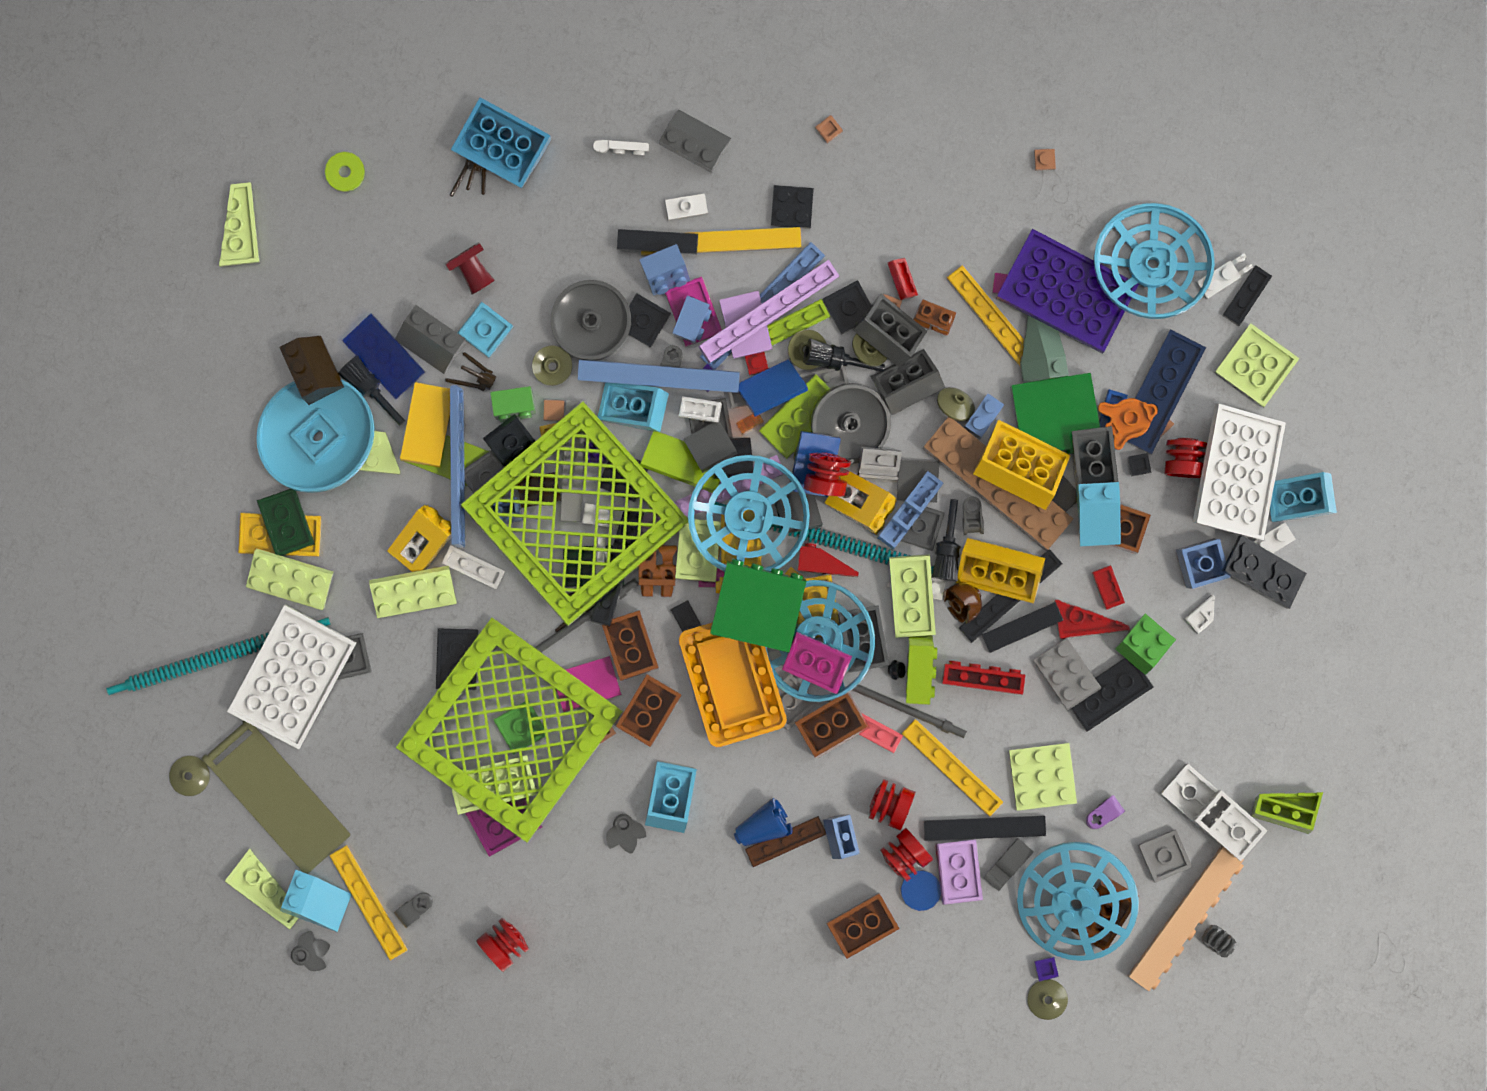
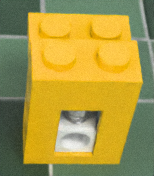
(873, 509)
(431, 528)

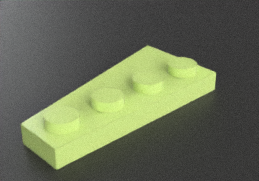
(240, 232)
(258, 886)

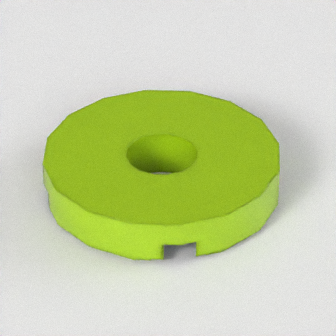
(341, 160)

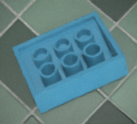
(501, 143)

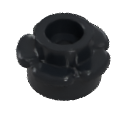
(896, 669)

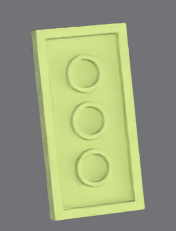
(289, 579)
(412, 591)
(912, 595)
(464, 806)

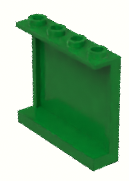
(1056, 408)
(758, 605)

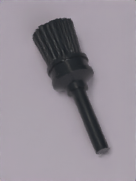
(832, 357)
(368, 385)
(948, 550)

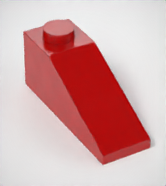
(819, 561)

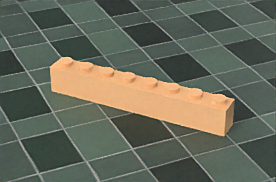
(1185, 918)

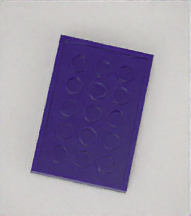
(1063, 291)

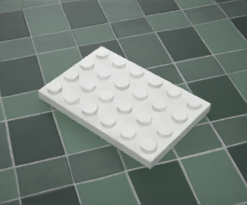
(1239, 472)
(291, 677)

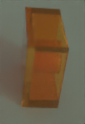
(749, 423)

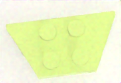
(381, 456)

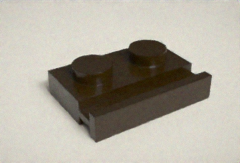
(534, 495)

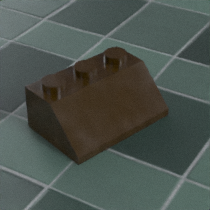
(311, 368)

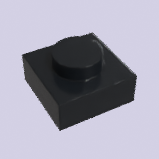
(1139, 464)

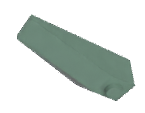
(1042, 353)

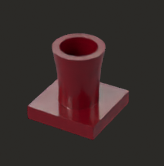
(471, 268)

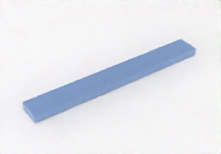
(799, 267)
(658, 375)
(457, 466)

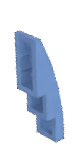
(910, 510)

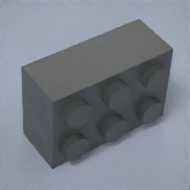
(880, 656)

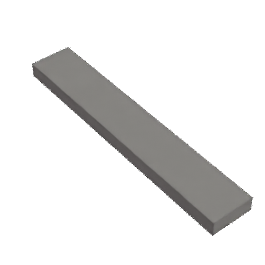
(828, 376)
(571, 502)

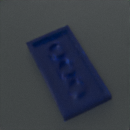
(384, 356)

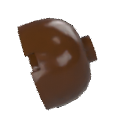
(964, 601)

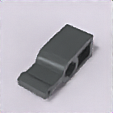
(1008, 864)

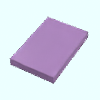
(734, 309)
(959, 872)

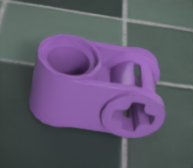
(1107, 811)

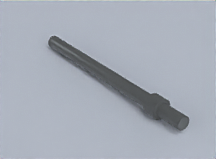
(582, 619)
(946, 726)

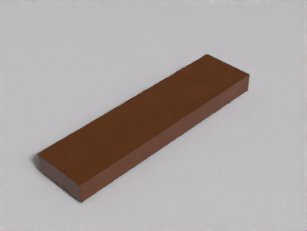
(773, 848)

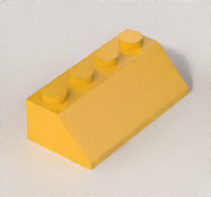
(1000, 570)

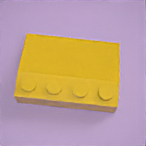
(1022, 465)

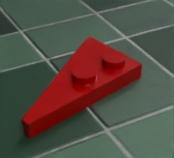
(1081, 622)

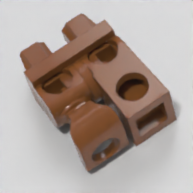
(934, 315)
(658, 575)

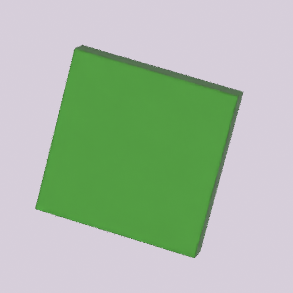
(515, 727)

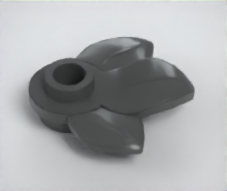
(626, 836)
(313, 951)

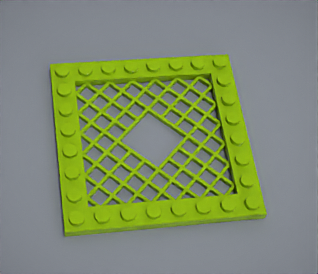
(579, 419)
(498, 635)

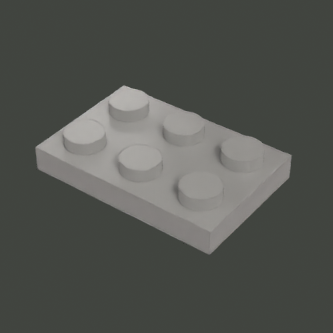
(1067, 674)

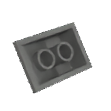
(1094, 456)

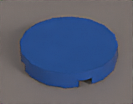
(921, 891)

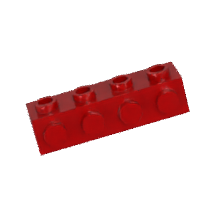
(983, 679)

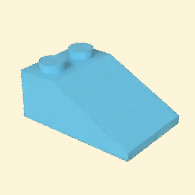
(633, 406)
(1303, 497)
(1099, 514)
(670, 797)
(315, 901)

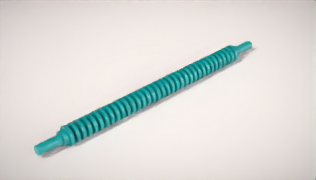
(842, 543)
(166, 672)

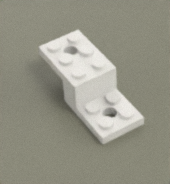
(1214, 812)

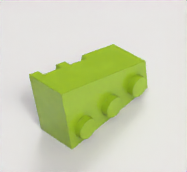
(920, 670)
(1291, 811)

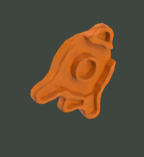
(1128, 419)

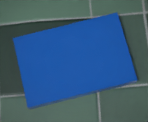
(772, 387)
(808, 444)

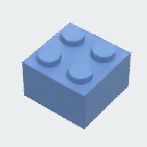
(665, 270)
(1202, 563)

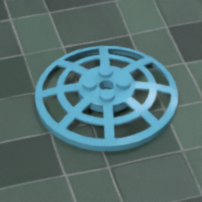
(1158, 251)
(748, 501)
(832, 636)
(1085, 893)

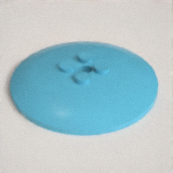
(288, 441)

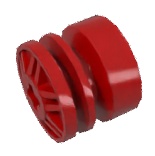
(1185, 458)
(827, 472)
(891, 804)
(906, 854)
(502, 944)

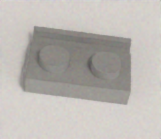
(879, 463)

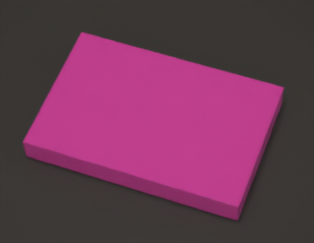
(695, 289)
(817, 662)
(598, 676)

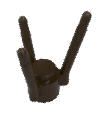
(474, 168)
(485, 378)

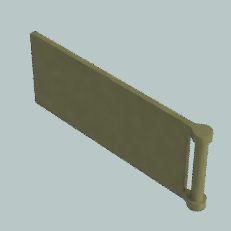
(278, 798)

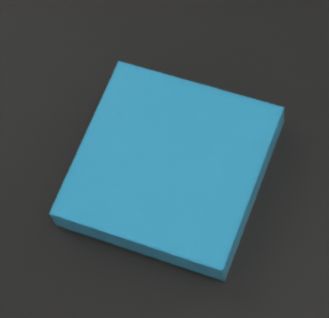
(485, 329)

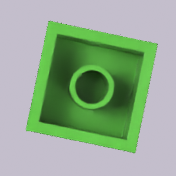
(513, 401)
(1145, 644)

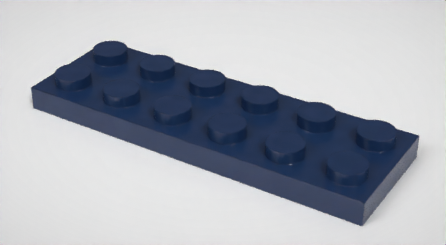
(1166, 384)

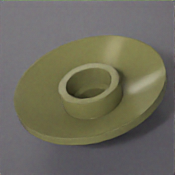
(796, 346)
(866, 352)
(549, 355)
(955, 404)
(199, 779)
(1037, 996)

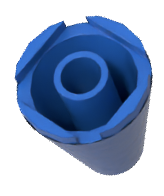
(764, 825)

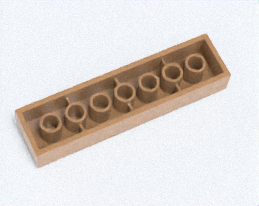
(960, 453)

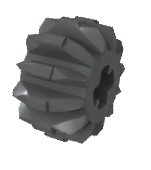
(1219, 941)

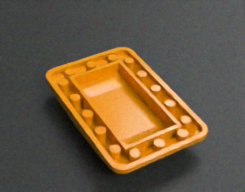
(731, 686)

